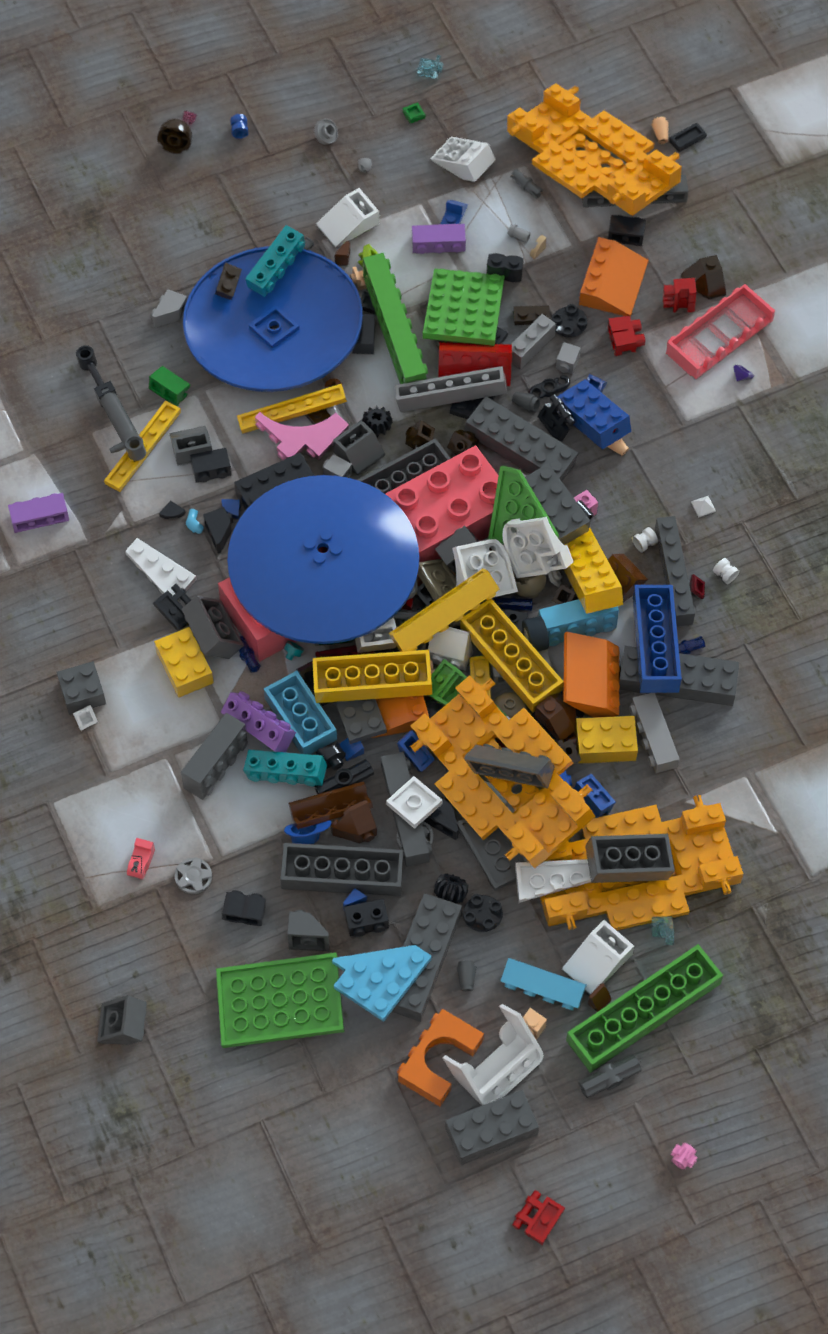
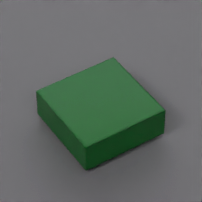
(413, 113)

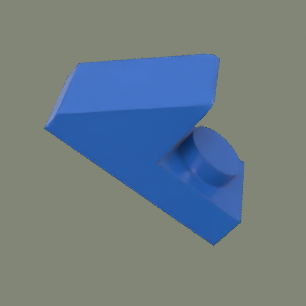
(454, 212)
(421, 758)

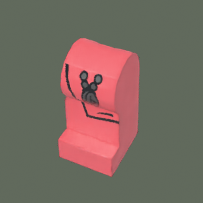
(140, 858)

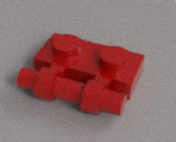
(544, 1219)

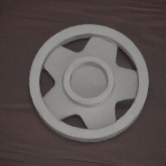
(193, 875)

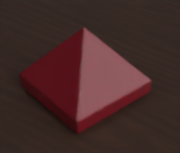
(697, 586)

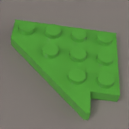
(513, 501)

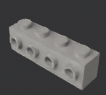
(654, 732)

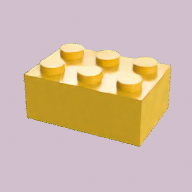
(183, 662)
(606, 739)

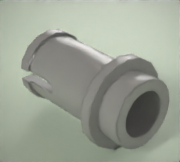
(519, 233)

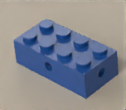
(596, 414)

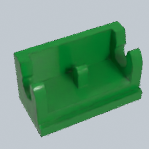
(168, 385)

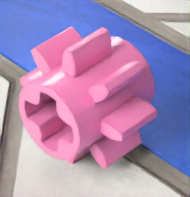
(684, 1156)

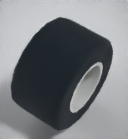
(536, 633)

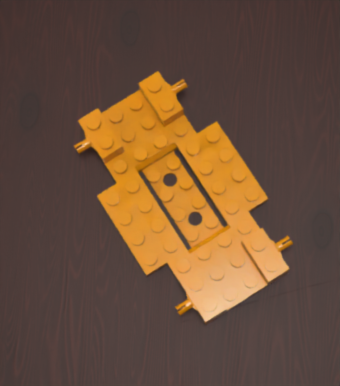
(560, 127)
(541, 817)
(700, 862)

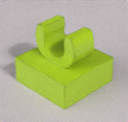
(368, 250)

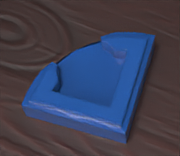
(232, 506)

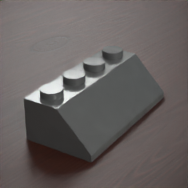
(510, 765)

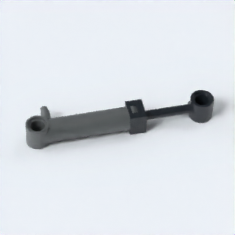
(113, 407)

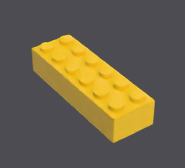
(592, 575)
(511, 654)
(372, 676)

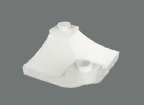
(534, 547)
(475, 556)

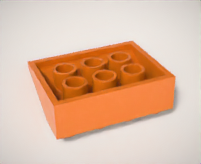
(613, 278)
(591, 675)
(401, 713)

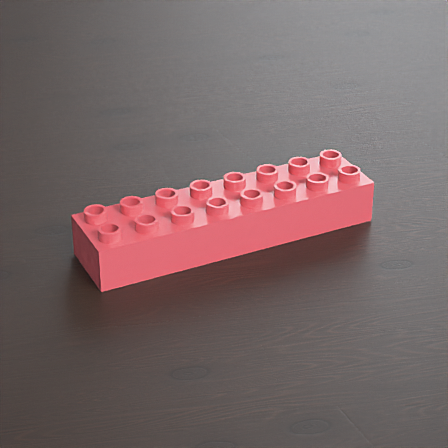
(435, 503)

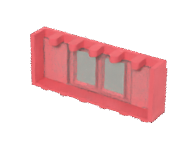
(719, 331)

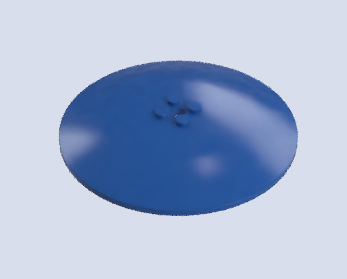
(315, 318)
(331, 593)

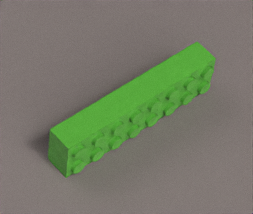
(392, 319)
(644, 1008)

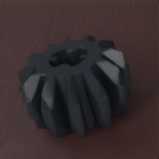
(378, 420)
(451, 888)

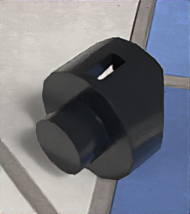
(332, 756)

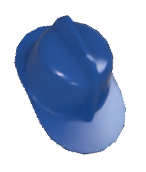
(308, 834)

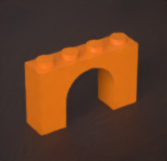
(444, 1030)

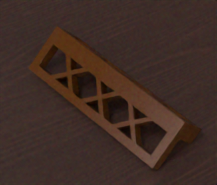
(327, 805)

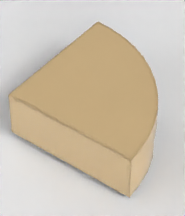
(539, 247)

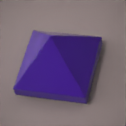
(742, 373)

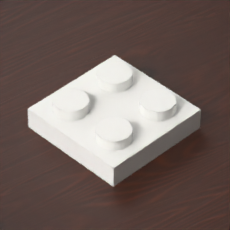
(414, 802)

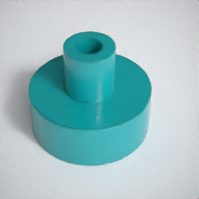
(293, 650)

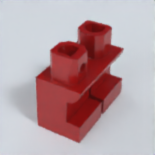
(680, 294)
(622, 334)

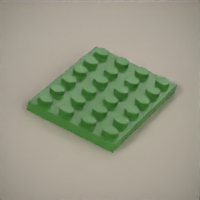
(463, 307)
(279, 1000)

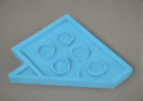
(380, 977)

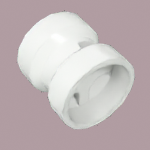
(645, 539)
(726, 571)

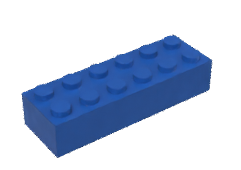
(656, 639)

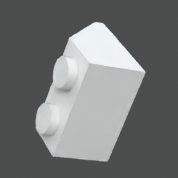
(452, 646)

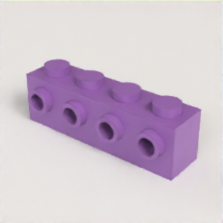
(259, 722)

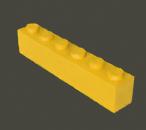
(444, 611)

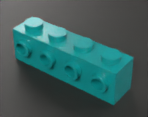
(275, 261)
(285, 767)

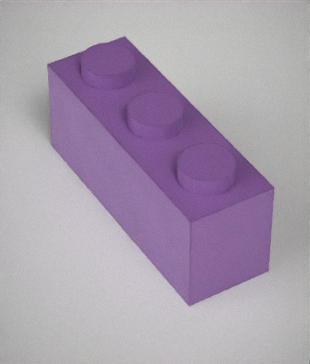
(438, 238)
(38, 512)

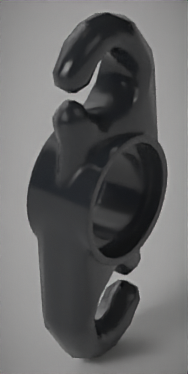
(554, 382)

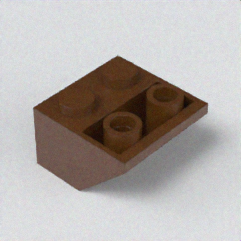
(627, 574)

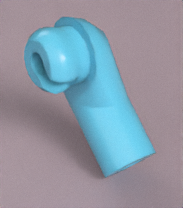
(192, 523)

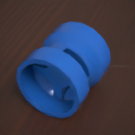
(239, 126)

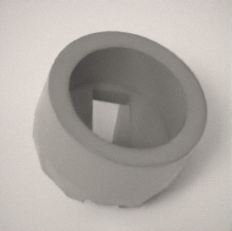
(364, 164)

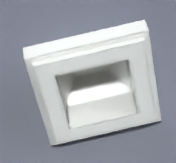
(703, 506)
(85, 717)

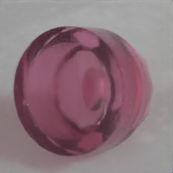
(189, 116)

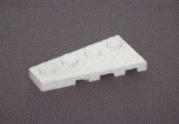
(159, 568)
(550, 877)

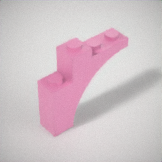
(293, 440)

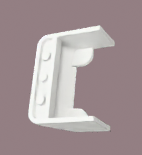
(505, 1066)

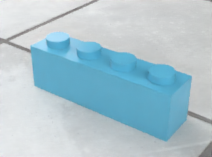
(544, 983)

